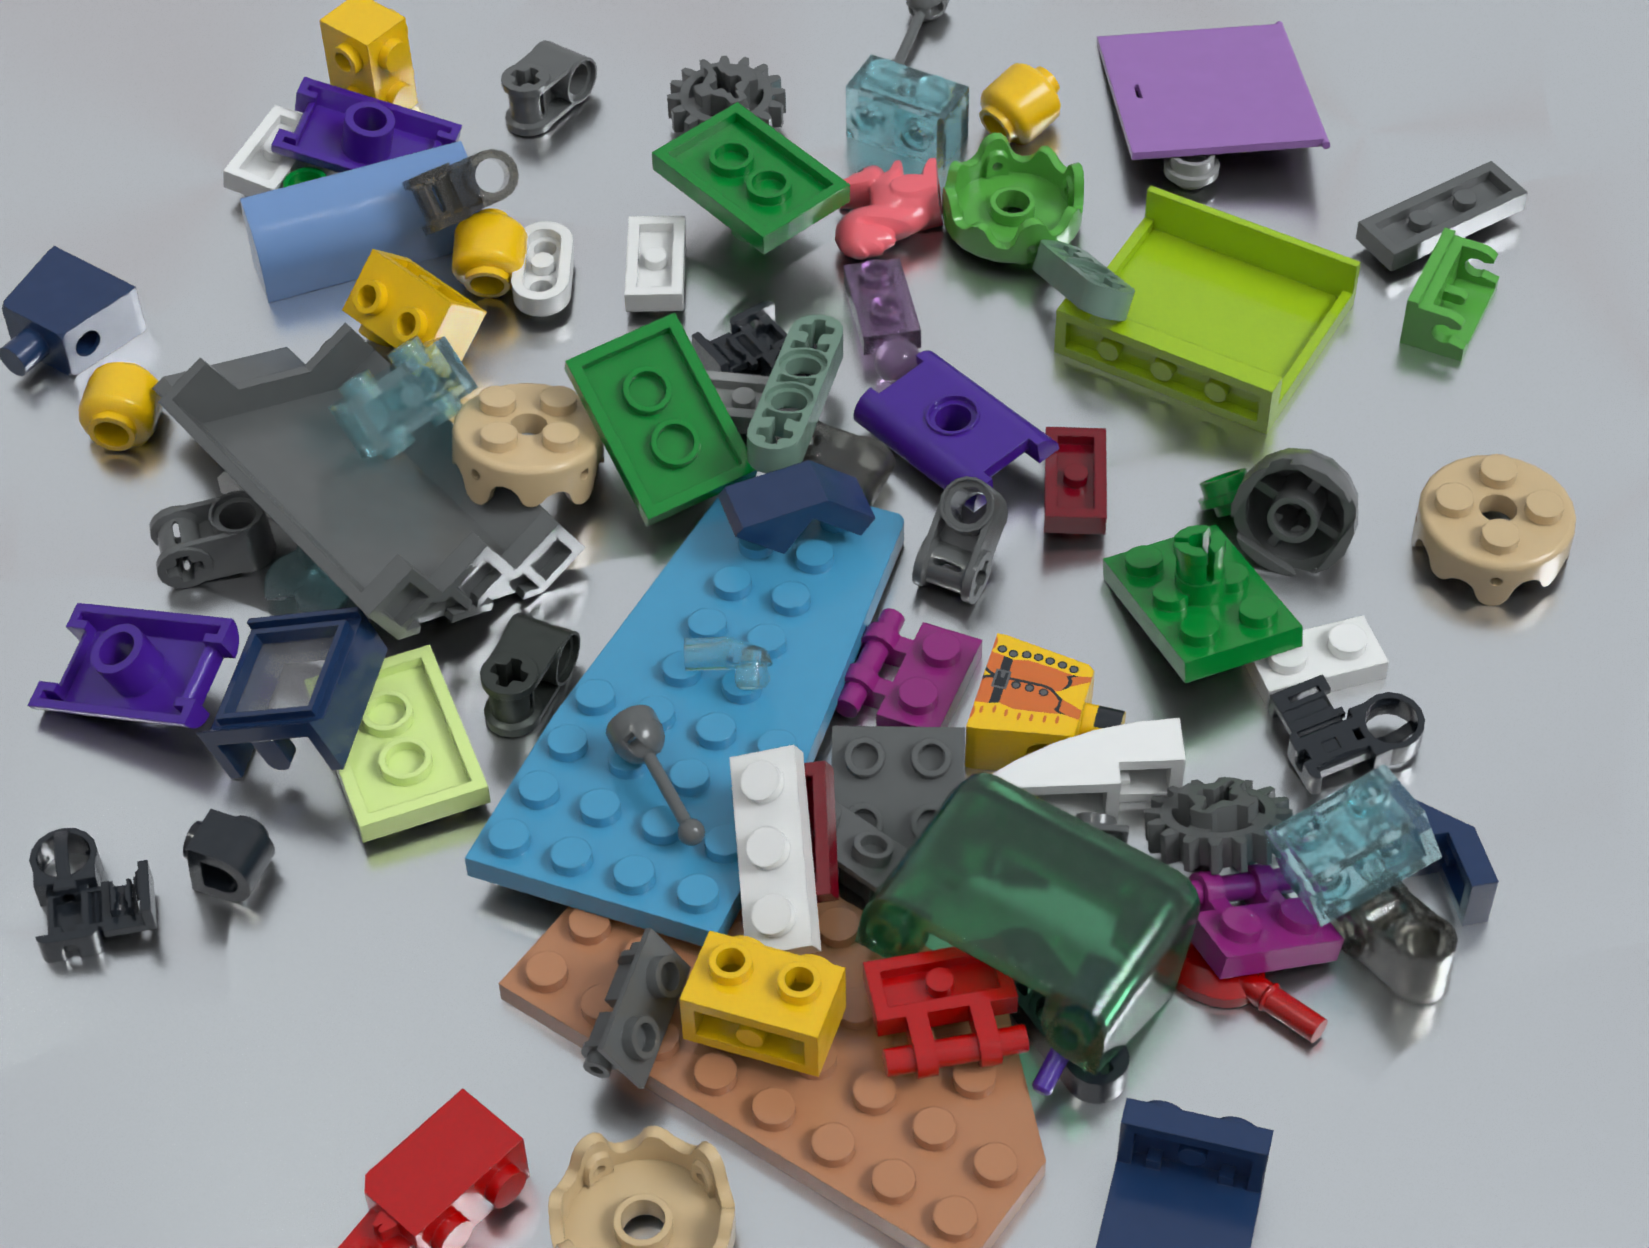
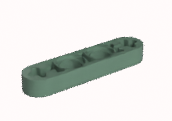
(798, 392)

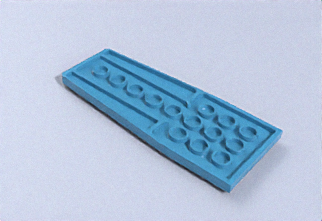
(597, 828)

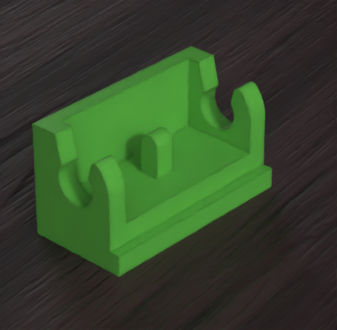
(1449, 297)

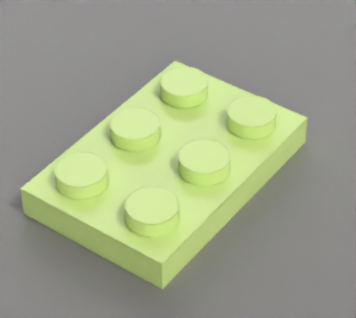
(410, 752)

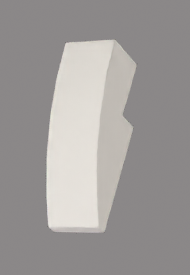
(1104, 767)

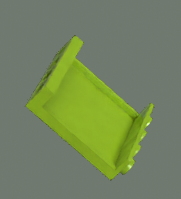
(1216, 312)

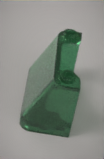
(1046, 906)

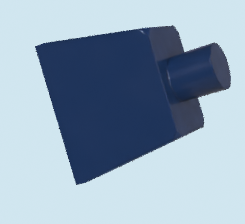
(68, 315)

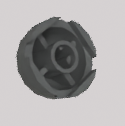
(1296, 511)

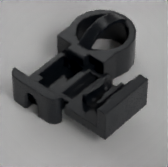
(744, 344)
(1335, 743)
(93, 904)

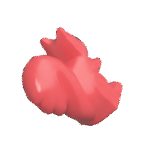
(888, 208)

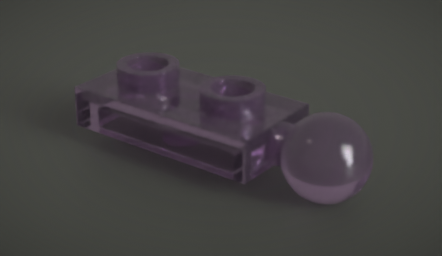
(884, 315)

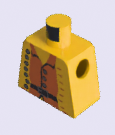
(1030, 702)

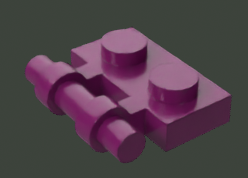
(929, 677)
(1263, 934)

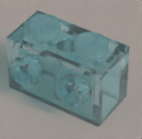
(907, 111)
(415, 389)
(1346, 842)

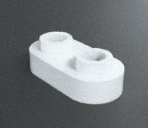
(547, 279)

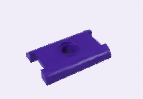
(354, 130)
(949, 425)
(140, 665)

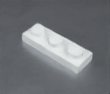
(775, 849)

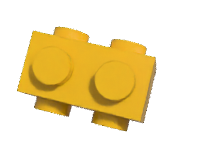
(369, 52)
(403, 300)
(763, 1002)

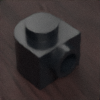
(227, 855)

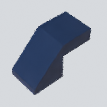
(782, 503)
(1463, 867)

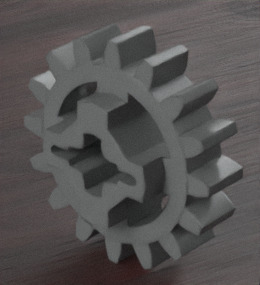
(719, 86)
(1214, 824)

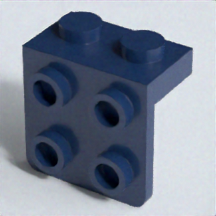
(1184, 1179)

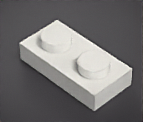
(255, 166)
(655, 263)
(1339, 650)

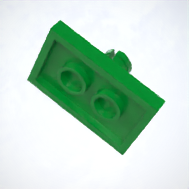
(751, 178)
(660, 418)
(1202, 602)

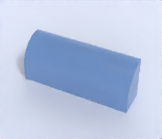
(328, 226)

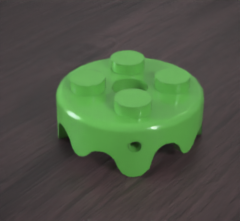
(999, 180)

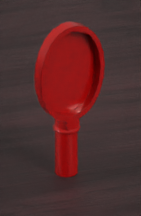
(1203, 985)

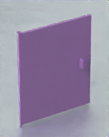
(1210, 92)

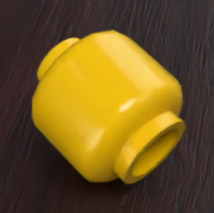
(1020, 103)
(488, 251)
(120, 406)

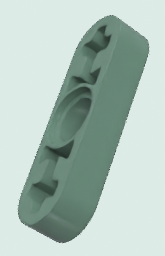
(1083, 280)

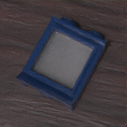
(297, 681)

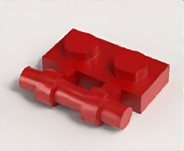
(938, 990)

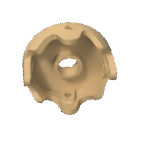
(495, 453)
(1496, 552)
(638, 1177)

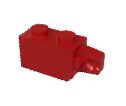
(442, 1180)

